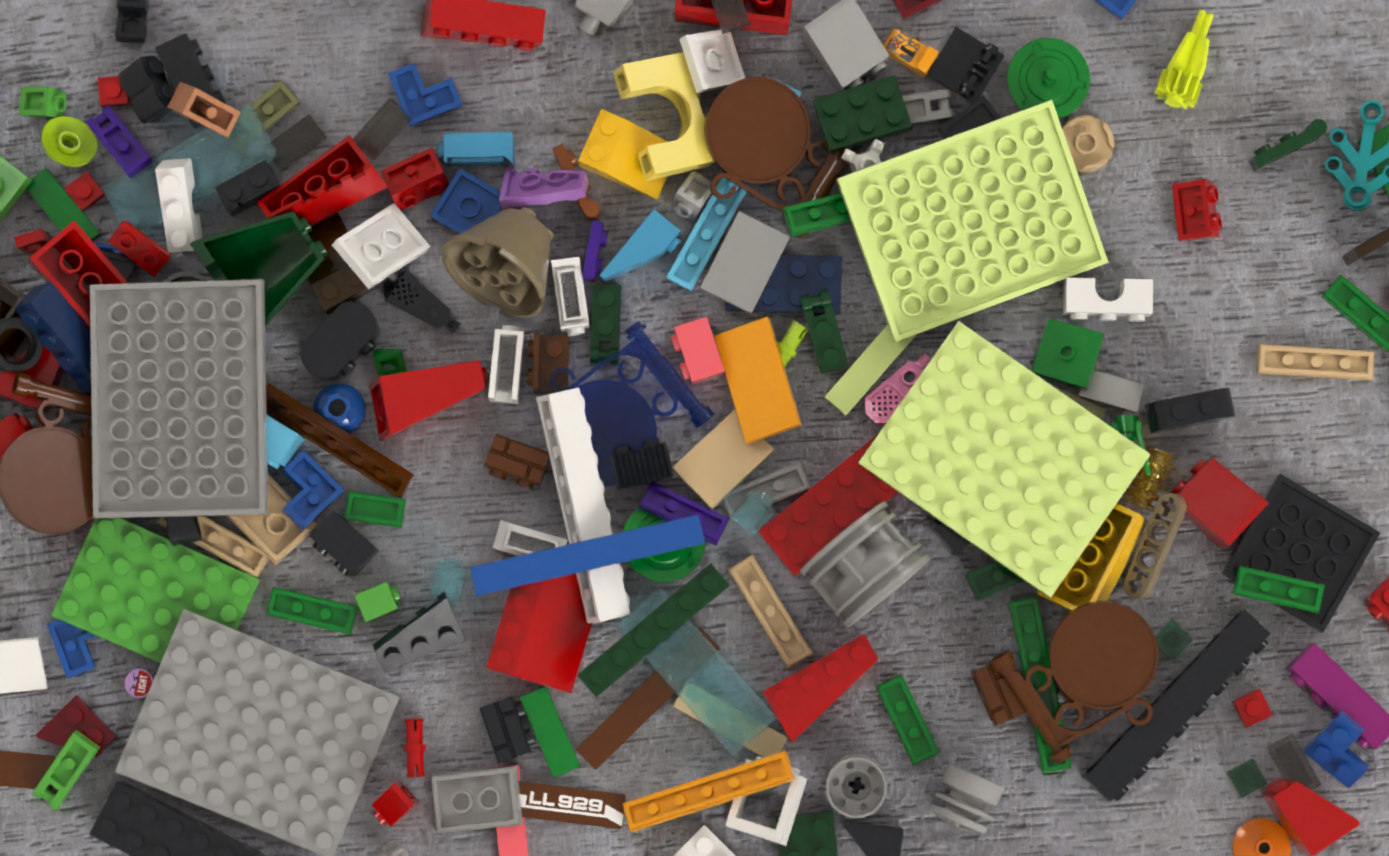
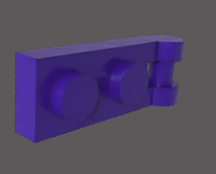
(119, 142)

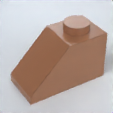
(204, 109)

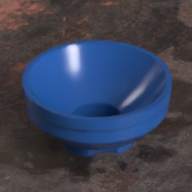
(354, 402)

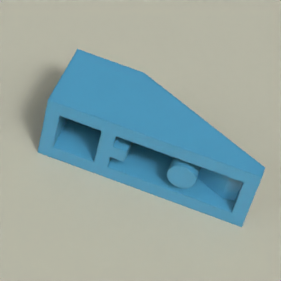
(647, 244)

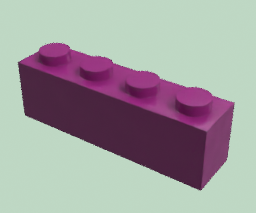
(1338, 691)

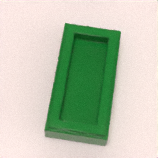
(375, 509)

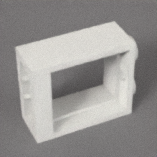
(786, 818)

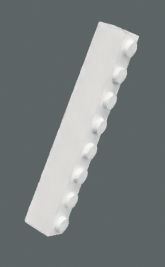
(582, 498)

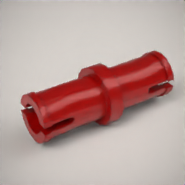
(414, 748)

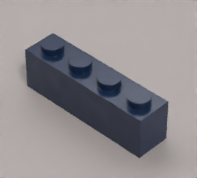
(59, 331)

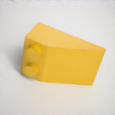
(614, 150)

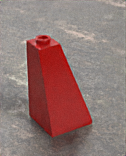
(417, 395)

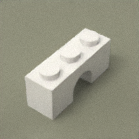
(175, 189)
(1083, 301)

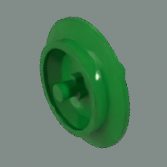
(1046, 72)
(664, 566)

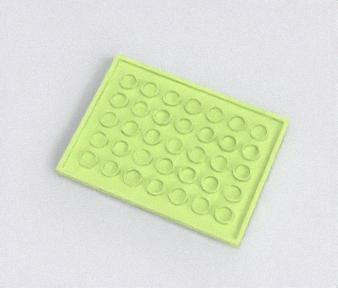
(972, 220)
(1004, 459)

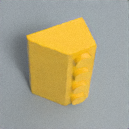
(1101, 561)

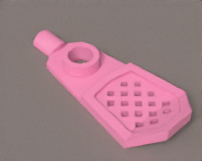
(898, 387)

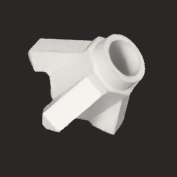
(865, 158)

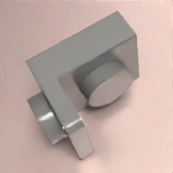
(691, 196)

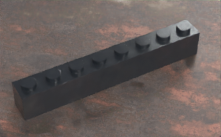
(1176, 705)

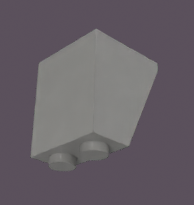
(845, 45)

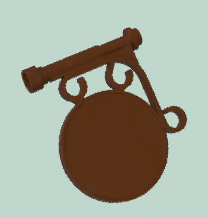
(760, 135)
(49, 468)
(1100, 659)

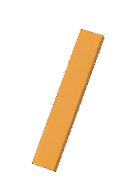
(708, 791)

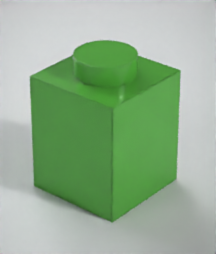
(378, 601)

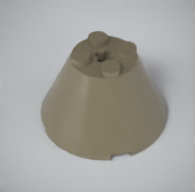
(503, 261)

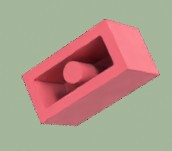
(698, 351)

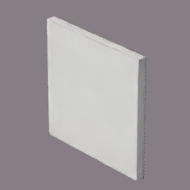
(21, 666)

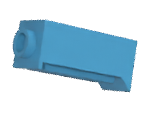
(477, 148)

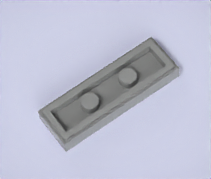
(776, 485)

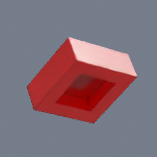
(112, 92)
(85, 191)
(32, 241)
(1252, 708)

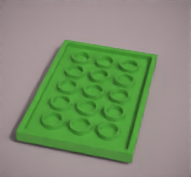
(136, 584)

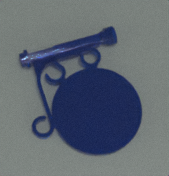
(619, 412)

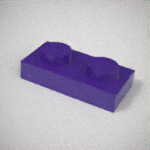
(597, 239)

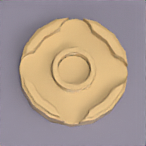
(1089, 142)

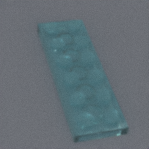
(213, 162)
(704, 681)

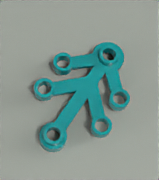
(1361, 162)

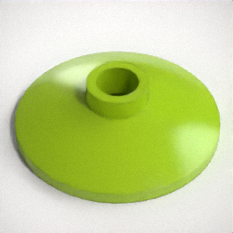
(69, 132)

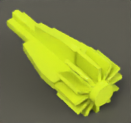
(1181, 79)

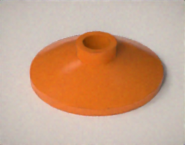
(1257, 831)

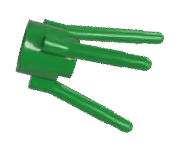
(1132, 428)

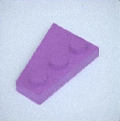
(537, 188)

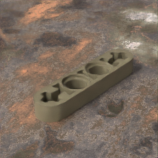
(1150, 543)

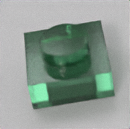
(1172, 639)
(1246, 778)

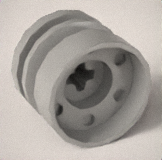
(868, 798)
(966, 799)

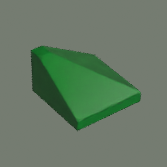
(389, 361)

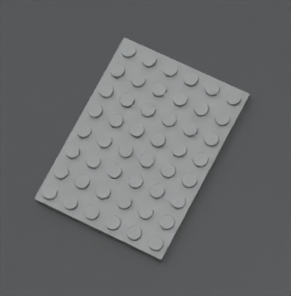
(178, 399)
(257, 734)

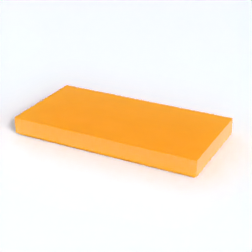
(757, 380)

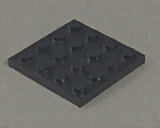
(1306, 541)

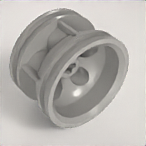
(864, 565)

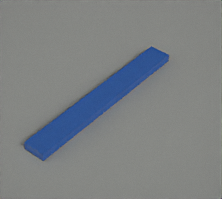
(587, 555)

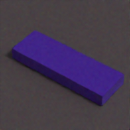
(671, 506)

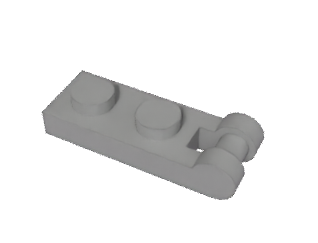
(920, 110)

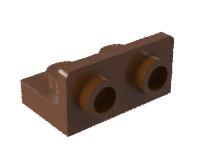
(548, 354)

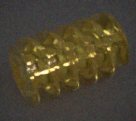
(1148, 486)

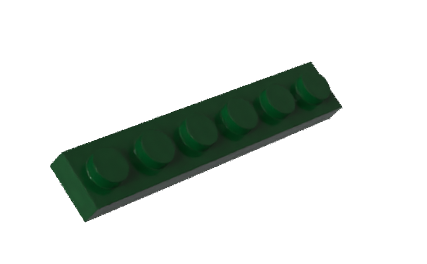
(653, 630)

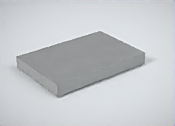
(745, 262)
(476, 800)

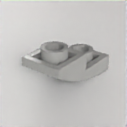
(1114, 392)

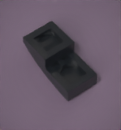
(131, 21)

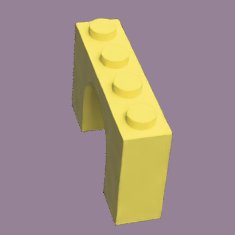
(672, 79)

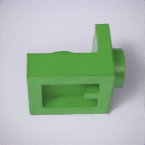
(42, 102)

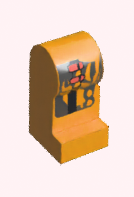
(910, 52)

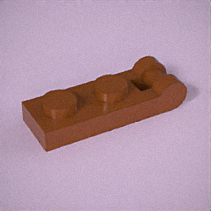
(567, 161)

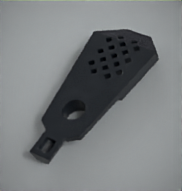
(422, 303)

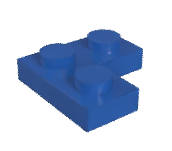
(423, 103)
(316, 488)
(72, 647)
(1331, 749)

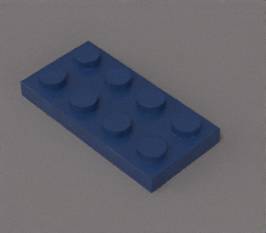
(797, 277)

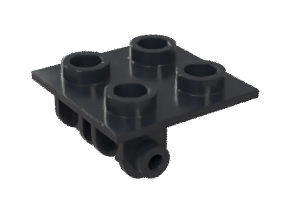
(965, 65)

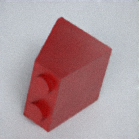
(1218, 502)
(1306, 816)

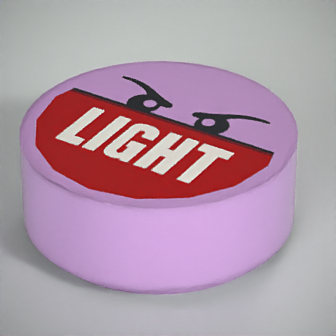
(138, 683)

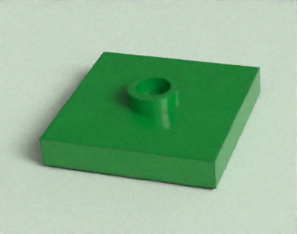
(1068, 353)

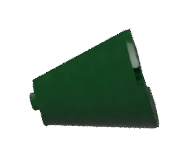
(265, 250)

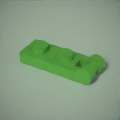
(66, 769)

